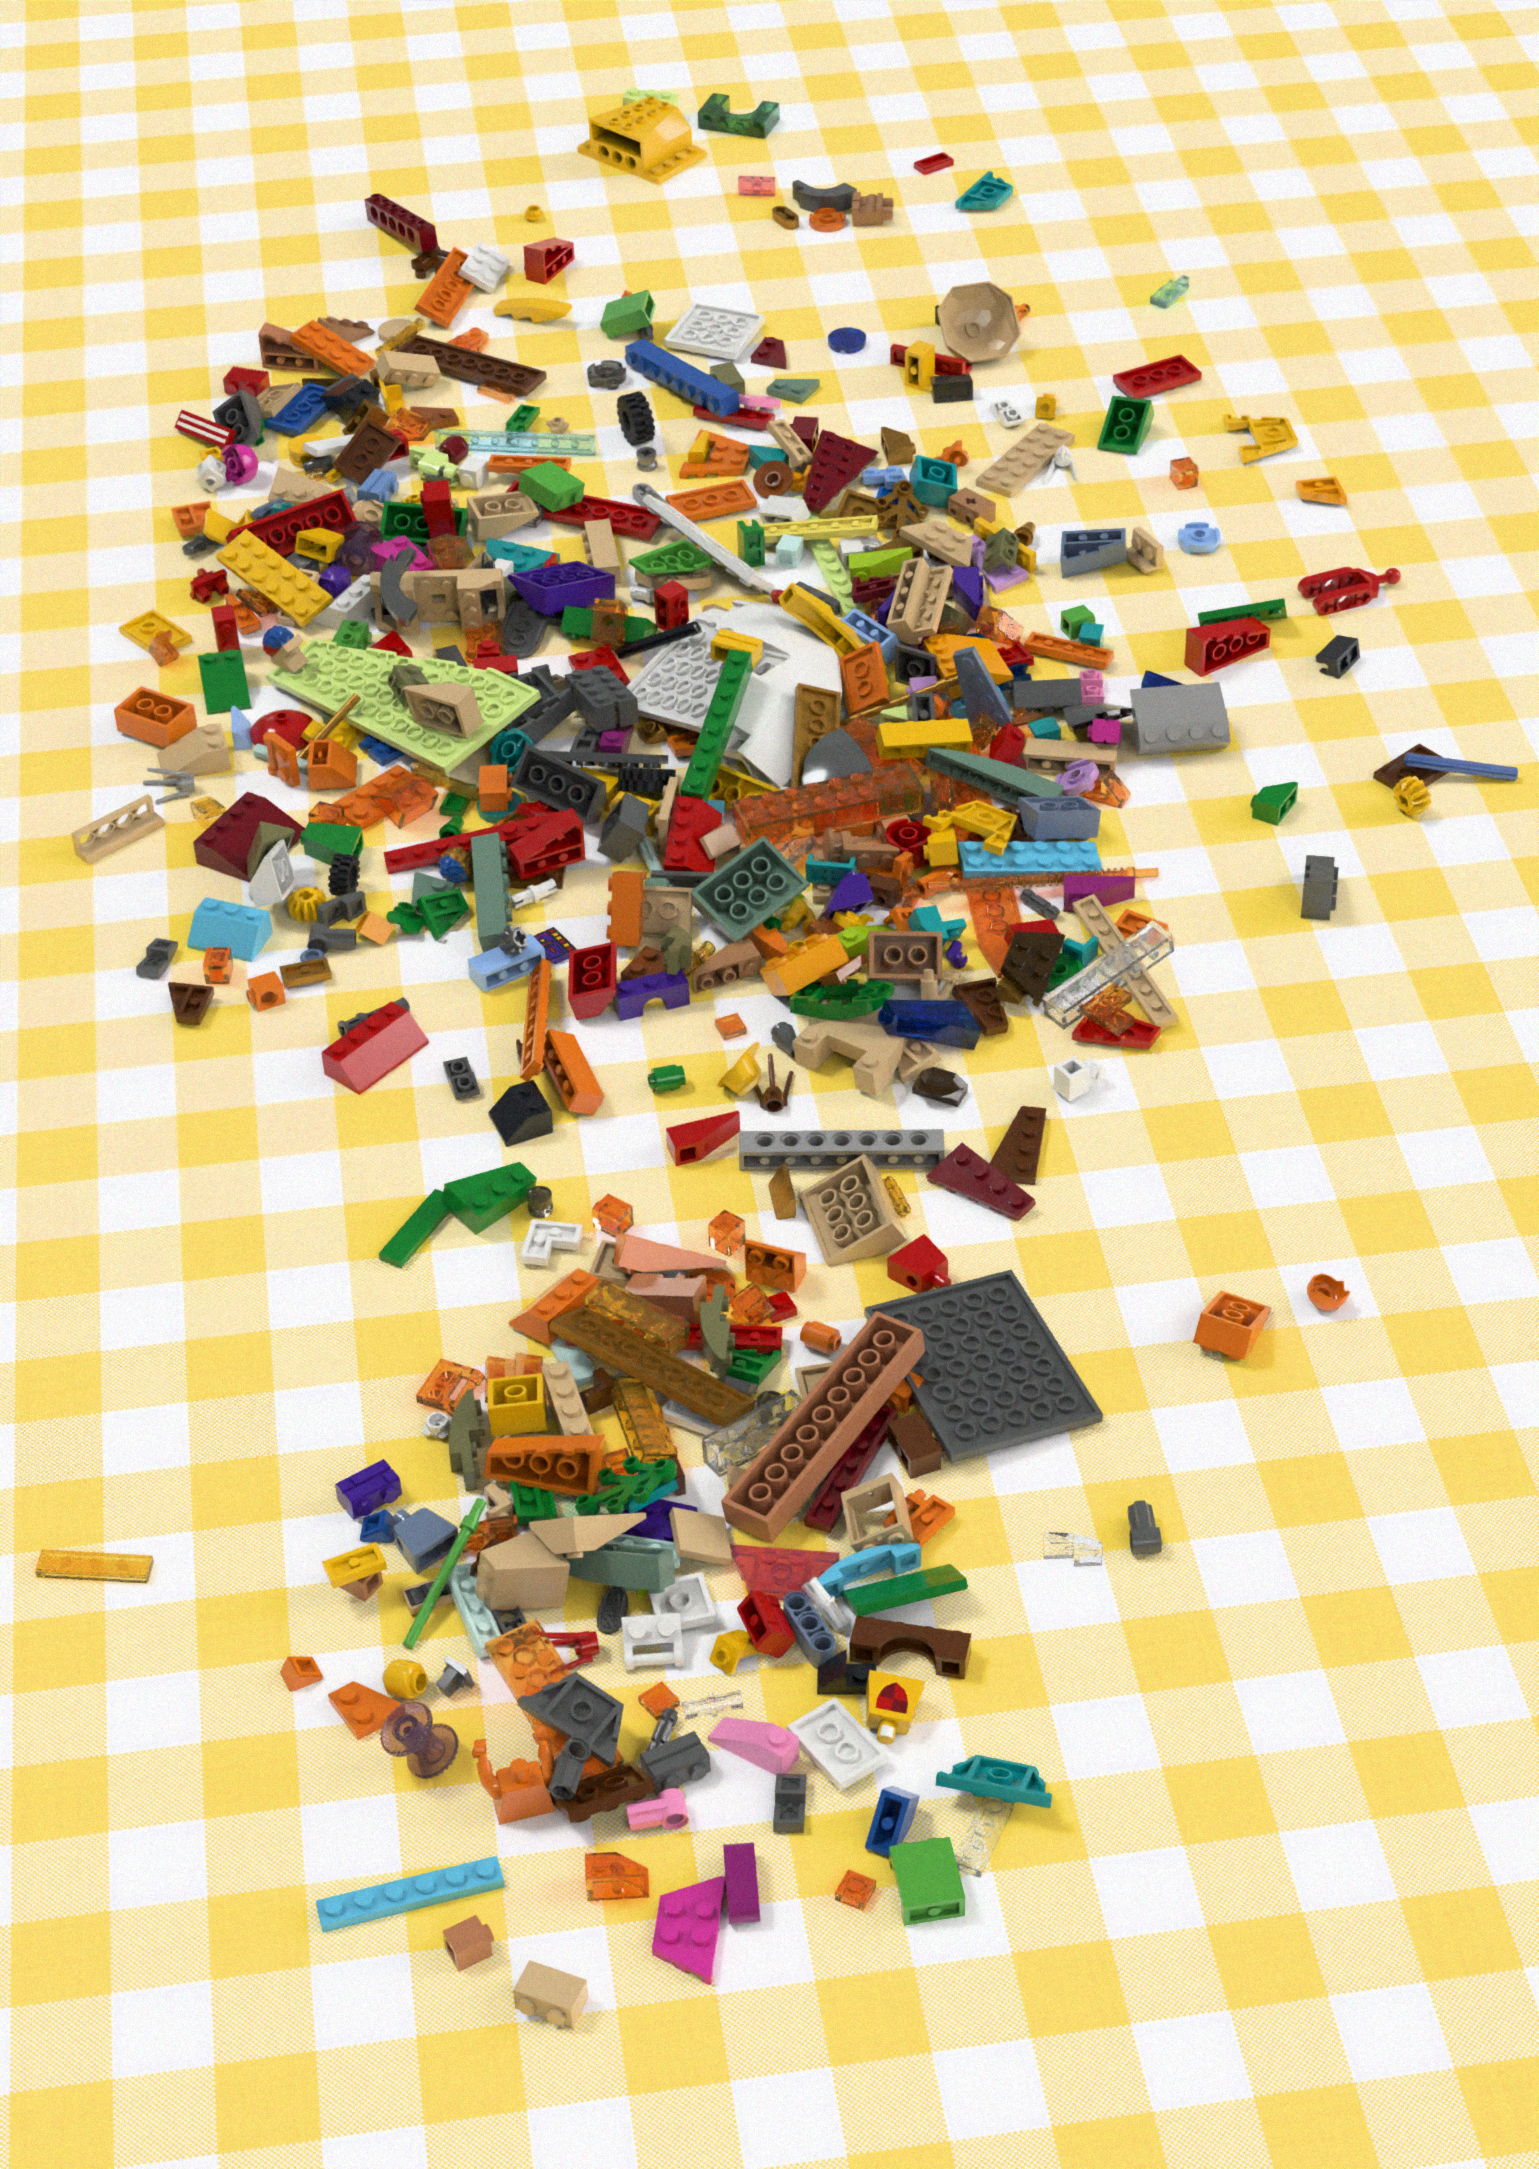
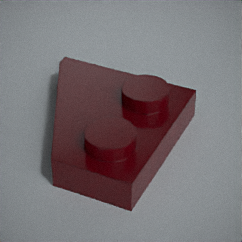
(770, 353)
(874, 588)

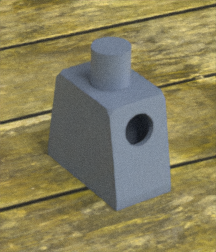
(423, 1537)

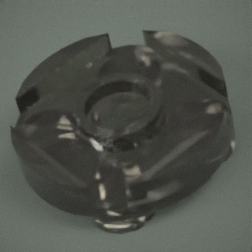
(606, 375)

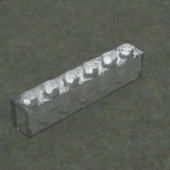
(1117, 966)

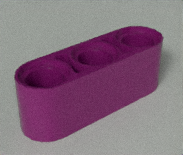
(741, 1883)

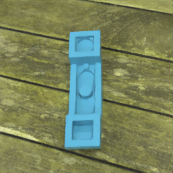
(897, 1556)

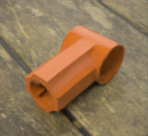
(939, 873)

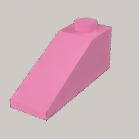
(758, 1743)

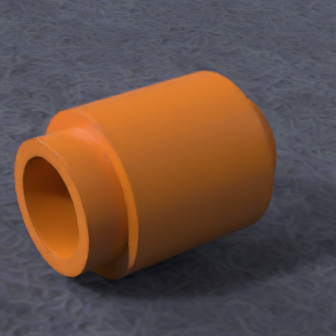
(820, 1337)

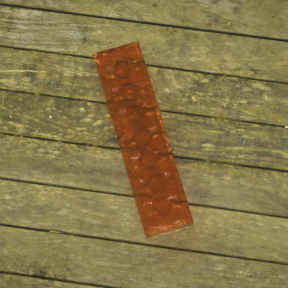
(829, 803)

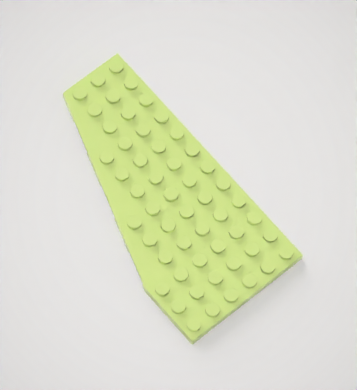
(341, 671)

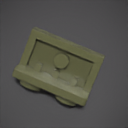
(1000, 549)
(405, 676)

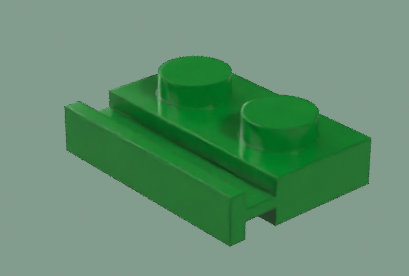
(531, 1503)

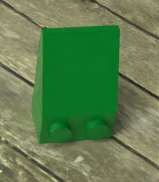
(1126, 424)
(224, 681)

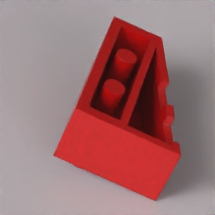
(549, 846)

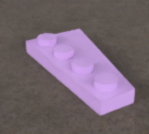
(1002, 576)

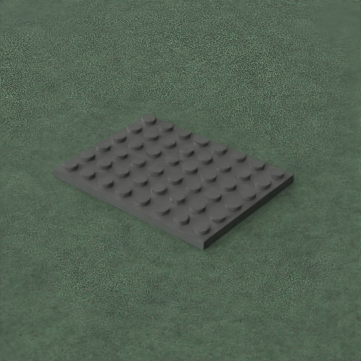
(989, 1367)

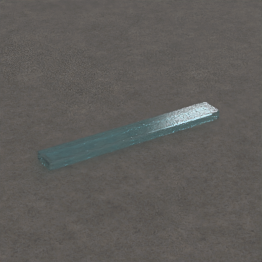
(522, 442)

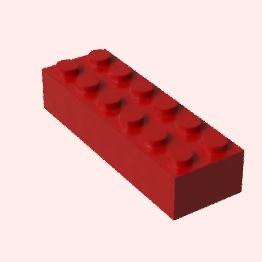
(281, 529)

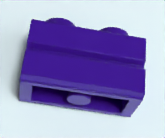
(368, 1489)

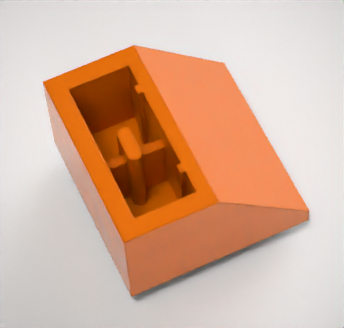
(331, 765)
(774, 1265)

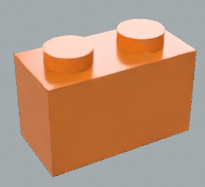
(494, 788)

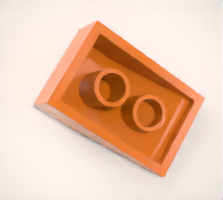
(1231, 1325)

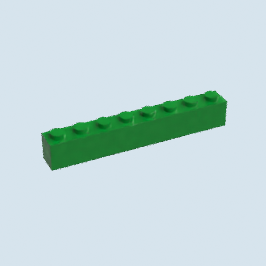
(718, 725)

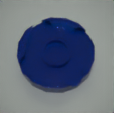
(847, 339)

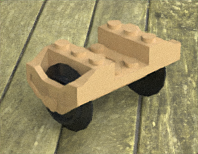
(446, 597)

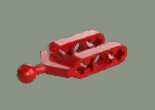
(1355, 584)

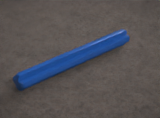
(1461, 766)

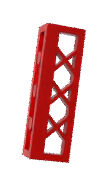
(944, 364)

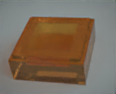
(730, 1026)
(657, 1699)

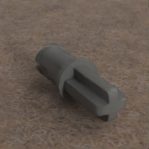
(647, 332)
(199, 543)

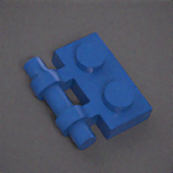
(379, 752)

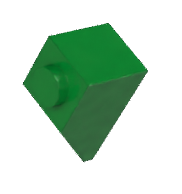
(1274, 802)

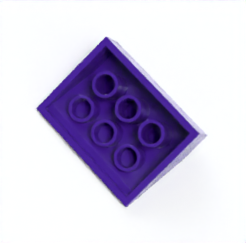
(563, 585)

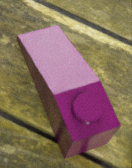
(616, 740)
(1107, 889)

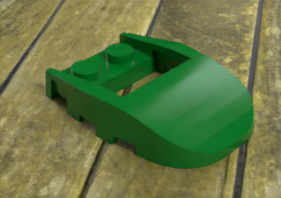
(861, 997)

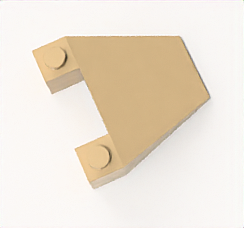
(856, 1038)

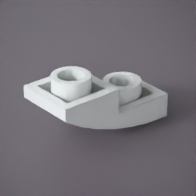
(1006, 413)

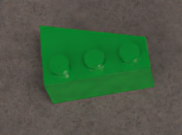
(488, 1195)

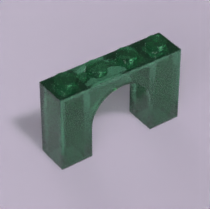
(716, 117)

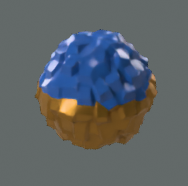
(456, 865)

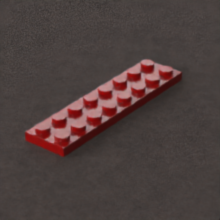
(623, 517)

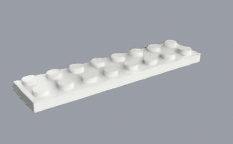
(708, 545)

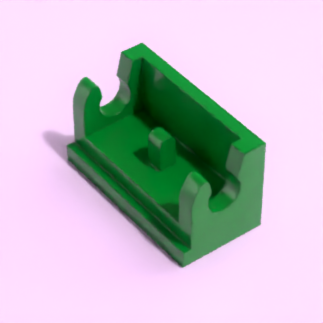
(751, 543)

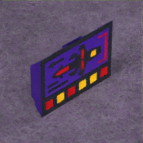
(555, 945)

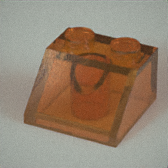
(449, 552)
(406, 799)

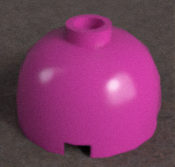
(240, 463)

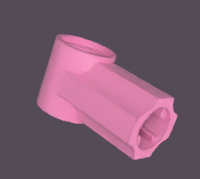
(666, 1810)

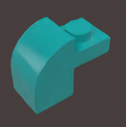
(929, 919)

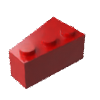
(547, 258)
(438, 508)

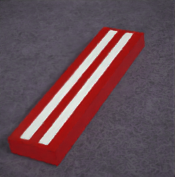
(204, 429)

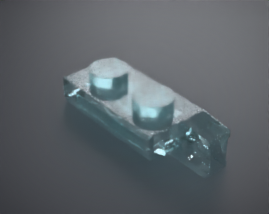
(1170, 292)

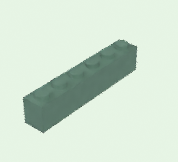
(490, 888)

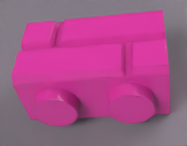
(1105, 732)

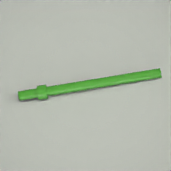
(468, 1526)

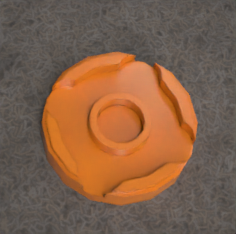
(827, 220)

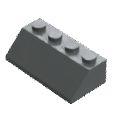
(560, 784)

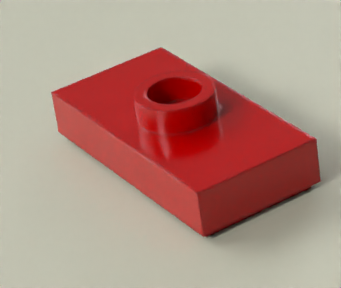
(534, 809)

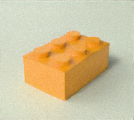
(803, 964)

